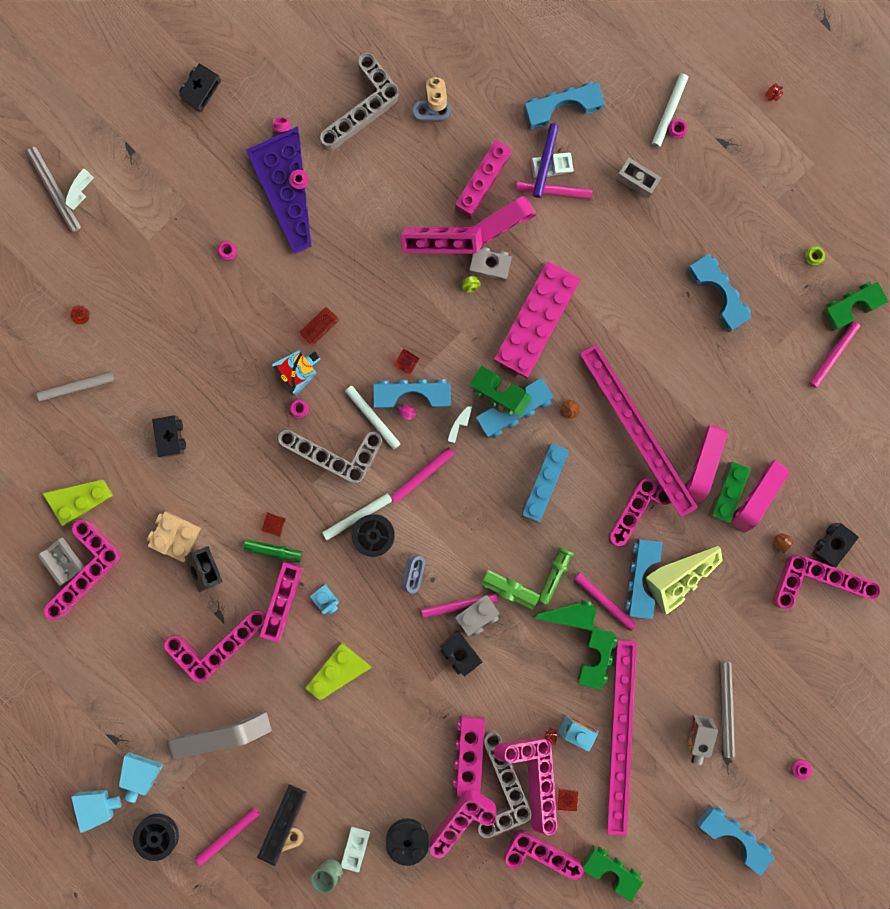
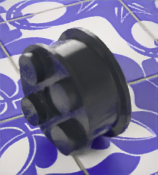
(363, 529)
(164, 829)
(407, 853)

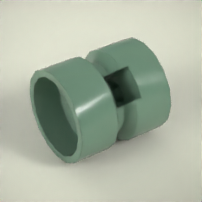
(326, 876)

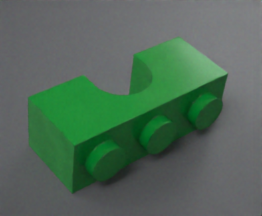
(869, 297)
(513, 399)
(730, 493)
(595, 675)
(598, 862)

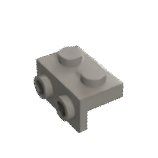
(61, 561)
(477, 616)

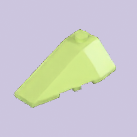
(676, 579)

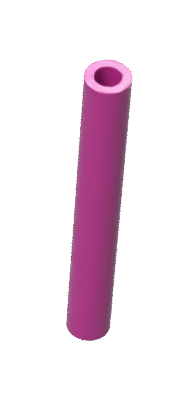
(556, 190)
(834, 354)
(422, 475)
(605, 602)
(454, 606)
(227, 836)

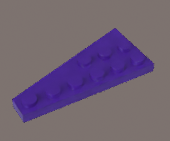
(274, 163)

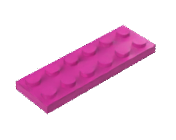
(537, 319)

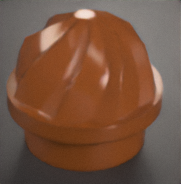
(569, 409)
(783, 542)

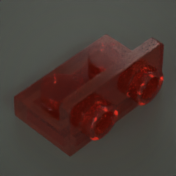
(319, 326)

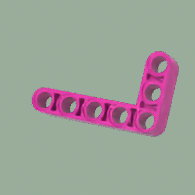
(87, 573)
(823, 576)
(219, 650)
(540, 773)

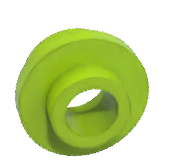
(820, 255)
(470, 284)

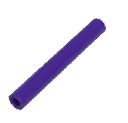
(545, 160)

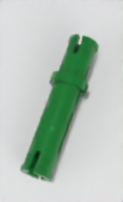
(274, 551)

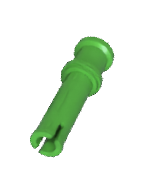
(561, 567)

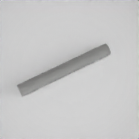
(75, 386)

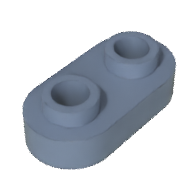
(430, 115)
(413, 573)

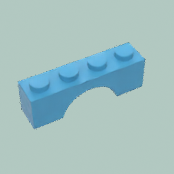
(586, 98)
(707, 272)
(436, 393)
(493, 420)
(545, 482)
(646, 554)
(716, 825)

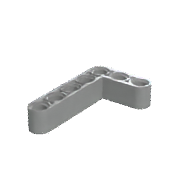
(364, 107)
(332, 458)
(220, 737)
(508, 786)

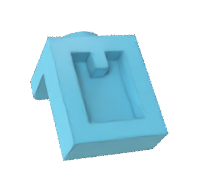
(325, 600)

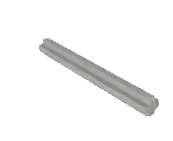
(53, 189)
(727, 709)

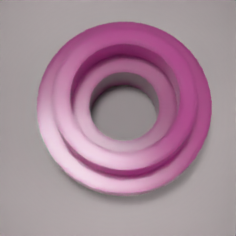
(677, 123)
(281, 125)
(299, 185)
(227, 244)
(294, 404)
(406, 411)
(796, 769)

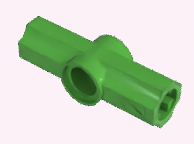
(510, 589)

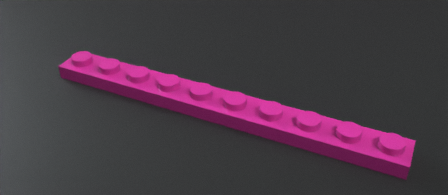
(638, 431)
(621, 737)

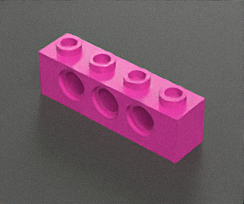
(483, 179)
(441, 240)
(281, 601)
(475, 725)

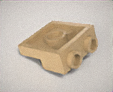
(173, 536)

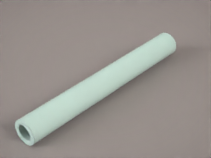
(670, 109)
(372, 417)
(352, 519)

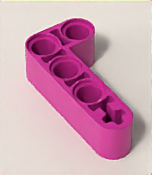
(506, 218)
(706, 463)
(761, 496)
(636, 514)
(442, 840)
(544, 857)

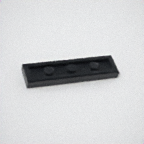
(282, 825)

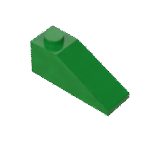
(575, 614)

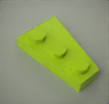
(77, 500)
(337, 671)

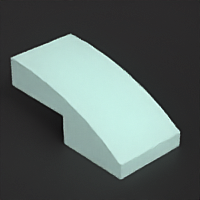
(559, 165)
(75, 195)
(461, 420)
(355, 849)

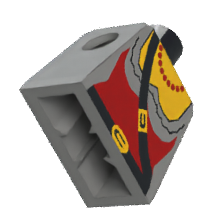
(702, 738)

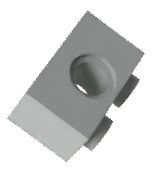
(638, 178)
(499, 272)

